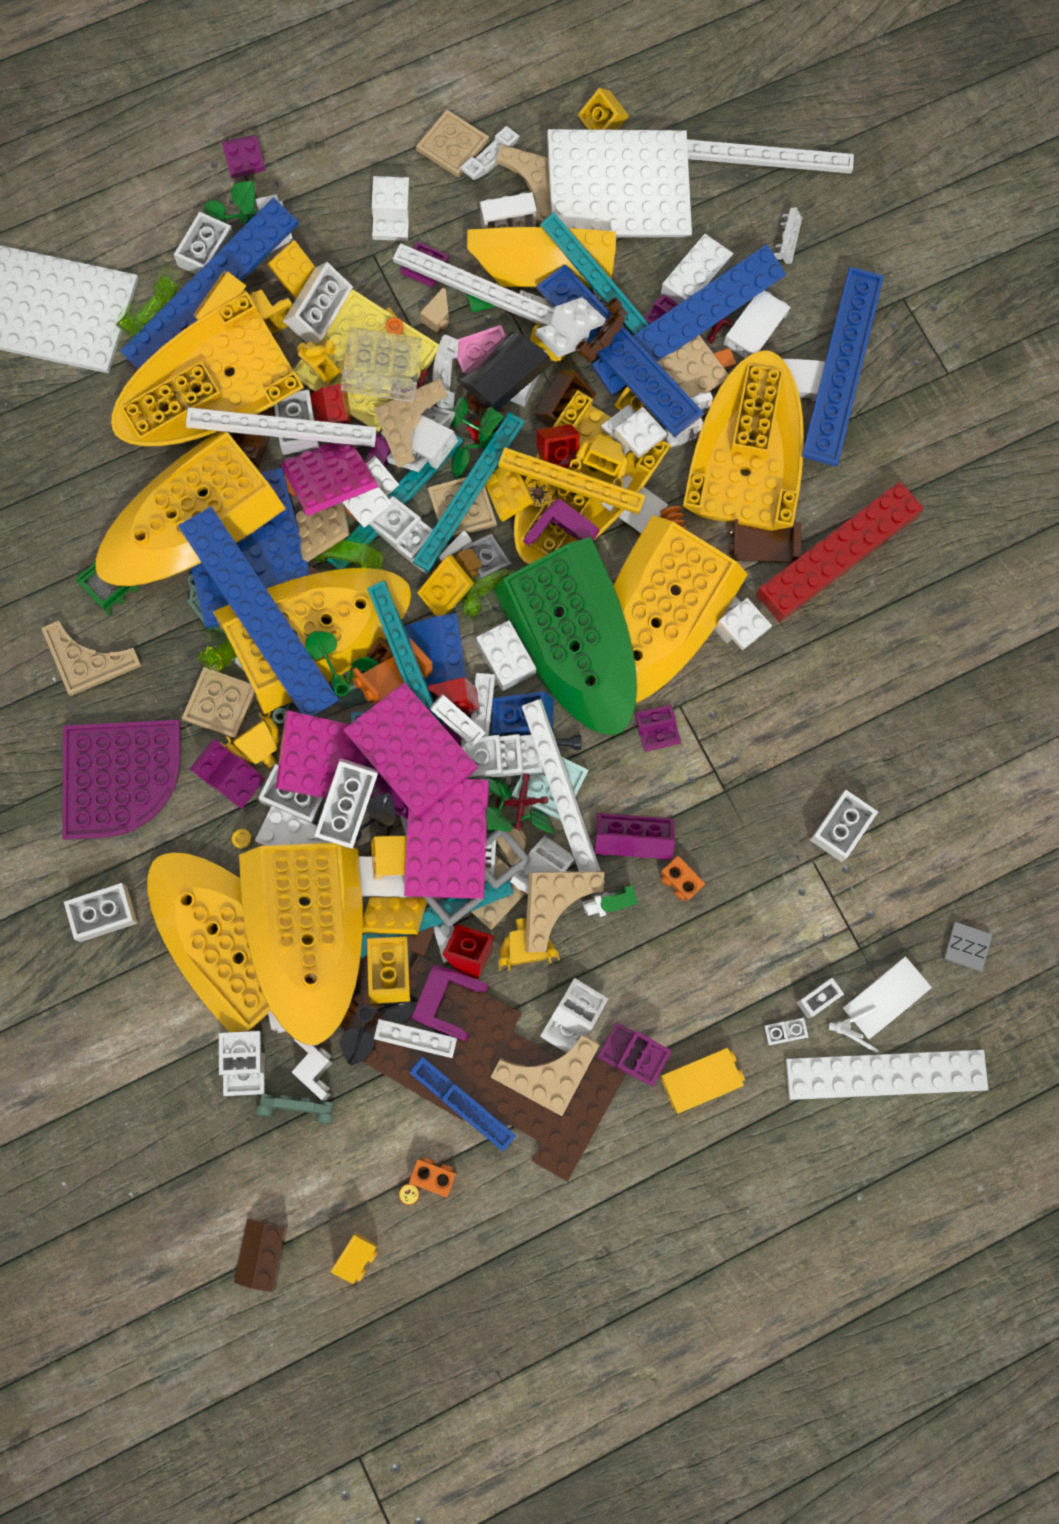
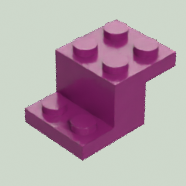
(243, 156)
(227, 773)
(634, 1054)

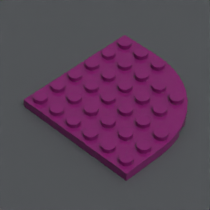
(117, 776)

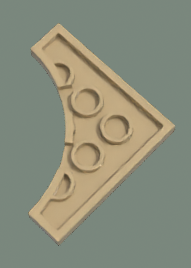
(534, 171)
(401, 417)
(85, 667)
(549, 896)
(551, 1082)

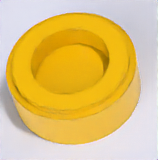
(242, 838)

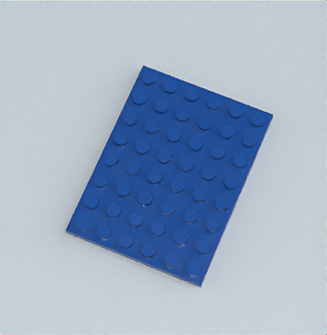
(270, 551)

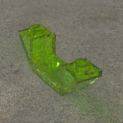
(164, 291)
(354, 553)
(473, 604)
(217, 658)

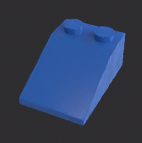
(509, 716)

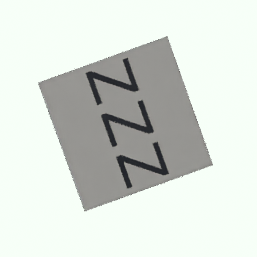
(967, 946)

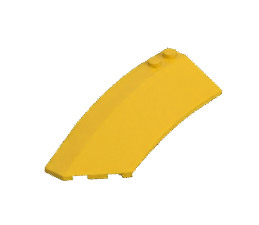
(529, 256)

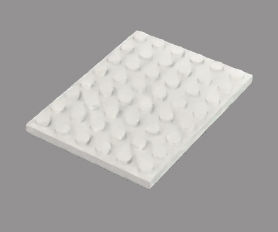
(621, 181)
(62, 308)

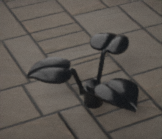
(380, 809)
(358, 1044)

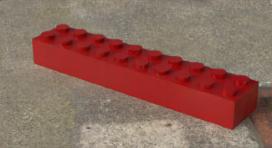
(839, 552)

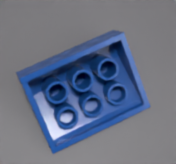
(441, 643)

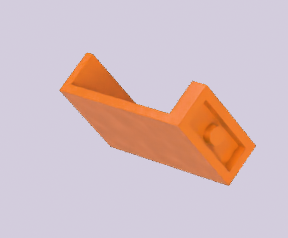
(386, 676)

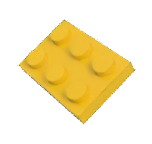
(292, 268)
(508, 493)
(445, 587)
(394, 915)

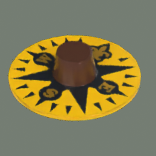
(540, 493)

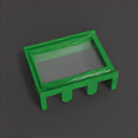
(101, 592)

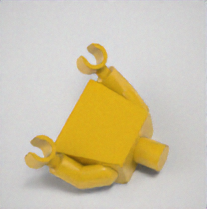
(319, 361)
(603, 455)
(257, 742)
(513, 948)

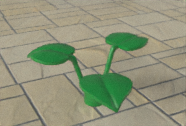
(243, 196)
(488, 422)
(323, 643)
(497, 821)

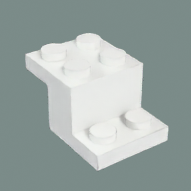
(390, 208)
(569, 326)
(634, 430)
(692, 433)
(372, 503)
(742, 623)
(544, 857)
(574, 1015)
(241, 1063)
(312, 1068)

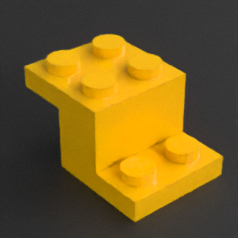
(271, 315)

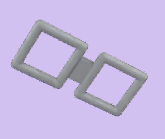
(495, 883)

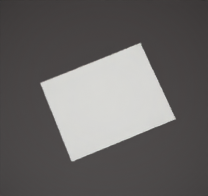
(651, 506)

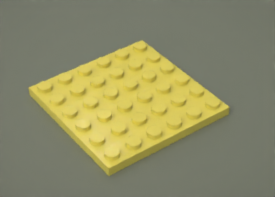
(360, 313)

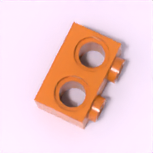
(686, 875)
(431, 1183)

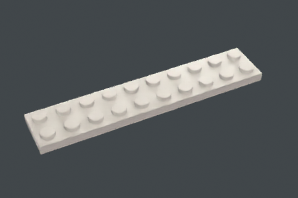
(886, 1074)

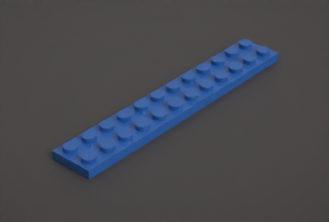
(237, 257)
(701, 310)
(628, 358)
(842, 367)
(258, 613)

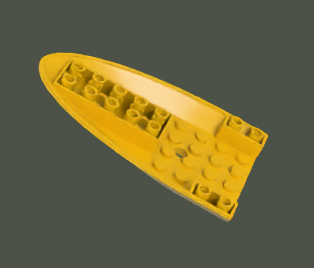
(199, 356)
(588, 423)
(774, 458)
(235, 492)
(707, 585)
(303, 605)
(277, 923)
(204, 957)

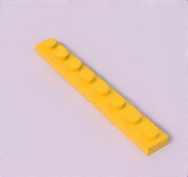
(571, 481)

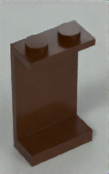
(765, 545)

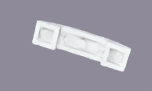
(486, 160)
(442, 368)

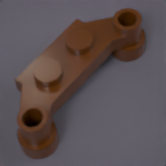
(606, 333)

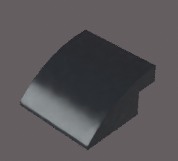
(504, 370)

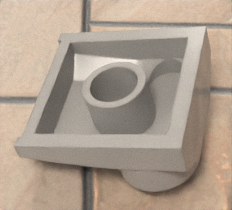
(490, 556)

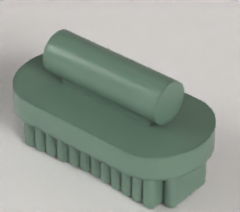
(353, 697)

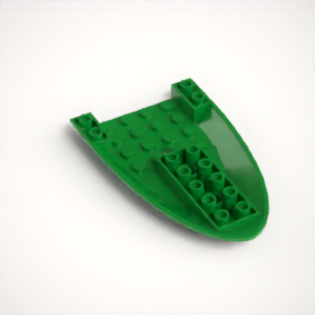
(592, 616)

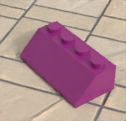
(634, 836)

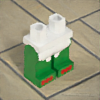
(611, 901)

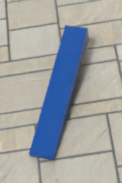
(462, 1103)

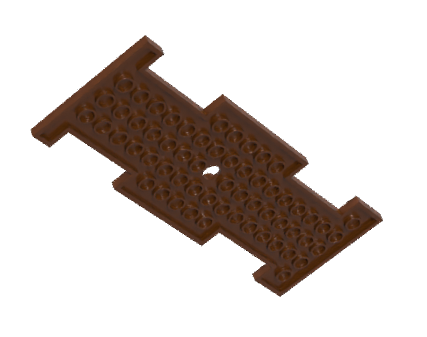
(474, 1061)

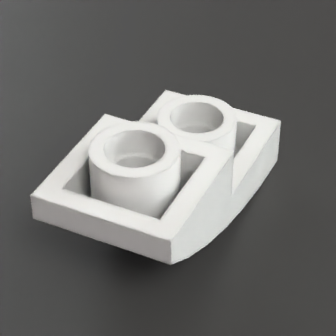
(786, 1031)

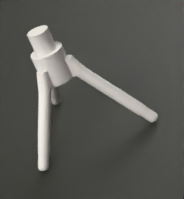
(845, 1028)

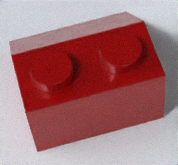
(331, 405)
(558, 444)
(459, 692)
(469, 950)

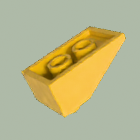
(223, 291)
(388, 970)

